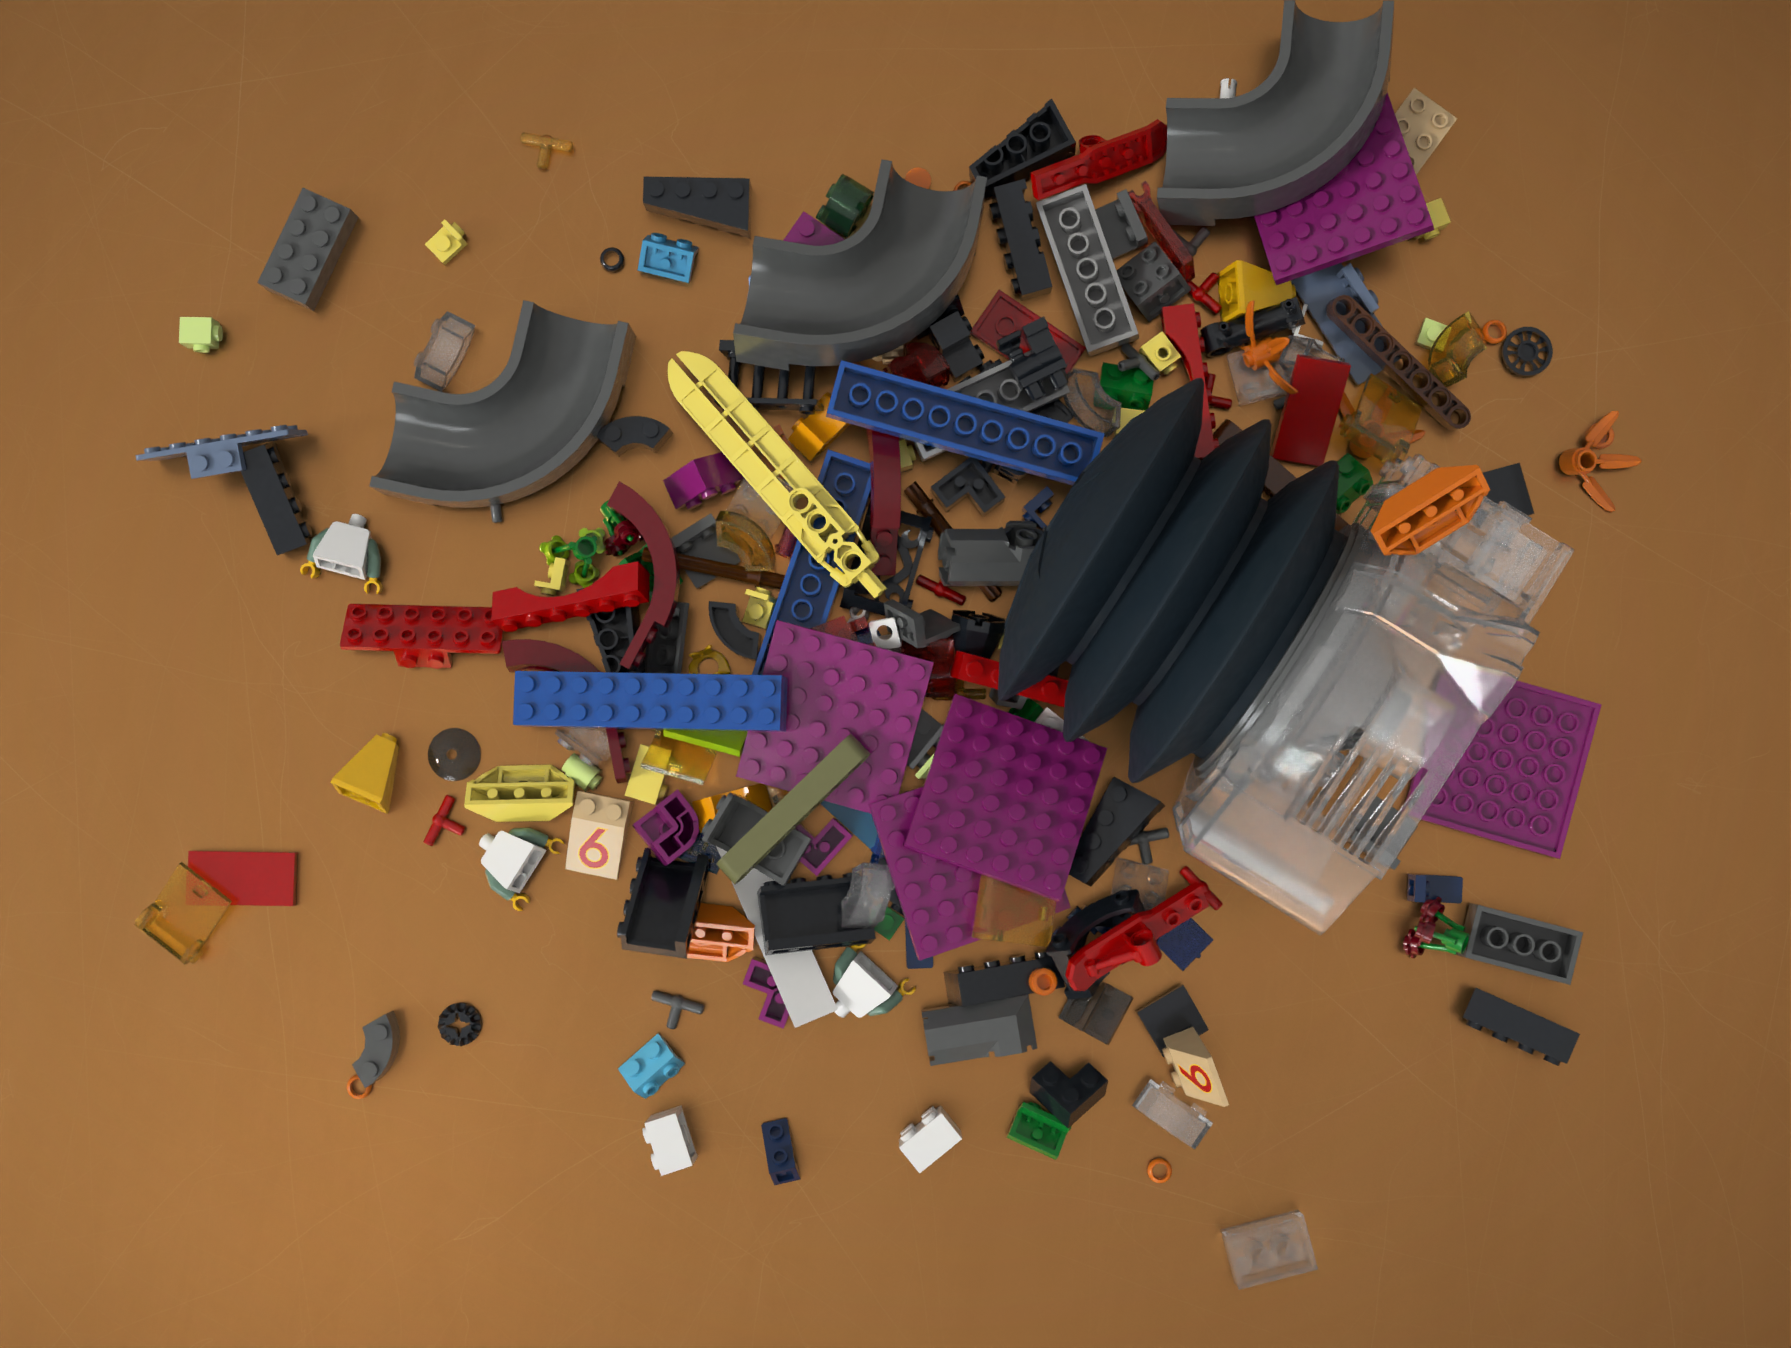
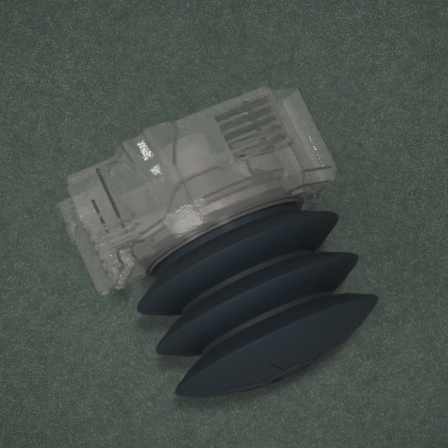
(1268, 648)

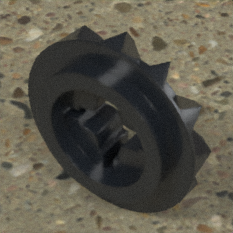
(468, 1015)

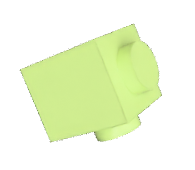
(200, 333)

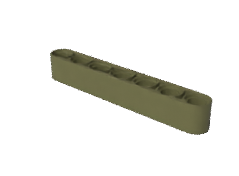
(793, 809)

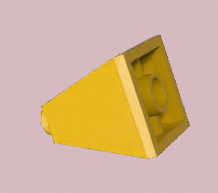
(1246, 282)
(370, 773)

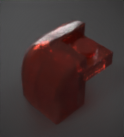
(921, 364)
(942, 655)

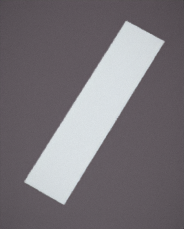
(794, 973)

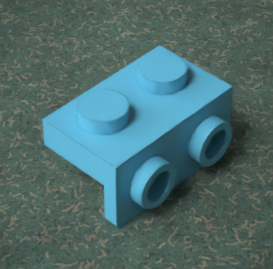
(651, 1067)

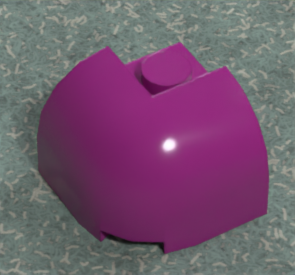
(669, 828)

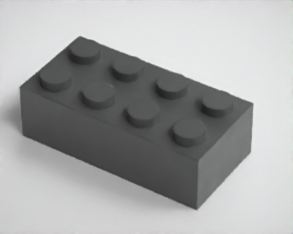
(308, 249)
(1521, 943)

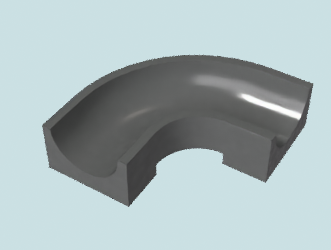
(1286, 133)
(867, 290)
(519, 427)

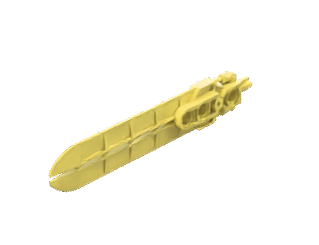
(762, 435)

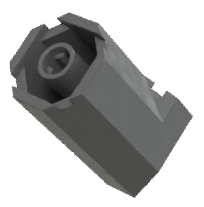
(987, 555)
(975, 1030)

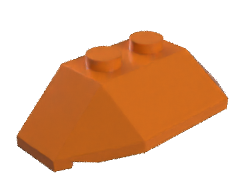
(1429, 509)
(721, 934)

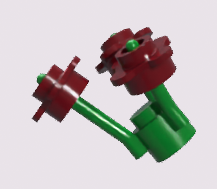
(622, 536)
(1419, 938)

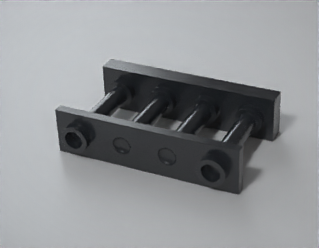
(804, 406)

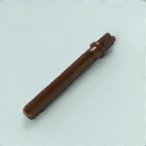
(927, 508)
(724, 570)

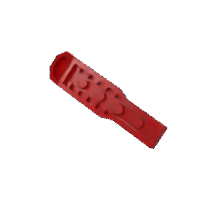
(1102, 160)
(1133, 938)

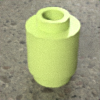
(582, 773)

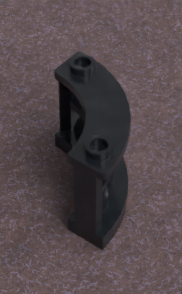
(850, 599)
(1074, 933)

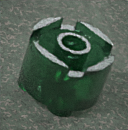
(845, 206)

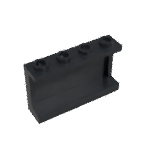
(663, 906)
(807, 916)

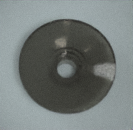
(467, 756)

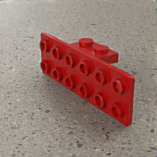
(421, 633)

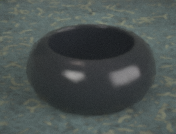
(611, 250)

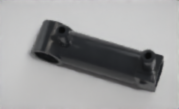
(1224, 336)

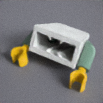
(347, 551)
(512, 859)
(864, 986)

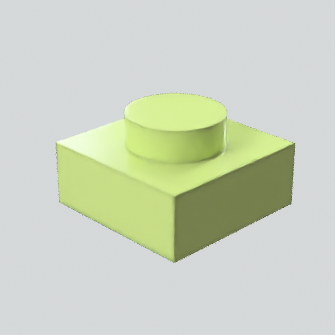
(1429, 332)

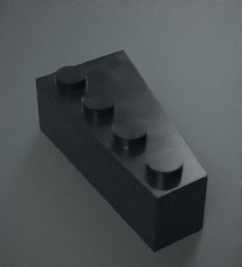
(1034, 145)
(704, 201)
(1020, 240)
(275, 498)
(613, 635)
(1111, 829)
(996, 980)
(1520, 1025)

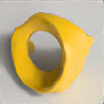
(708, 653)

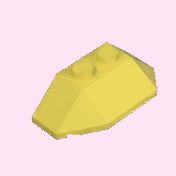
(520, 793)

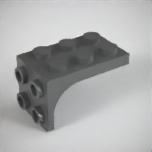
(736, 818)

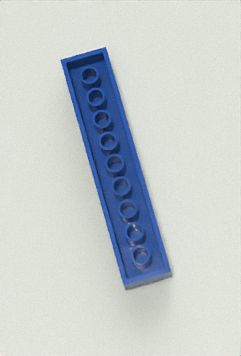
(962, 423)
(808, 588)
(650, 701)

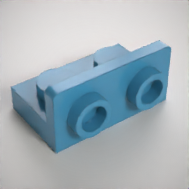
(667, 257)

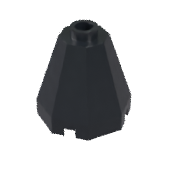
(978, 632)

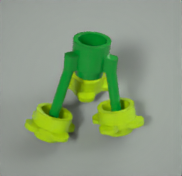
(583, 549)

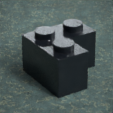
(953, 341)
(968, 480)
(1068, 1097)

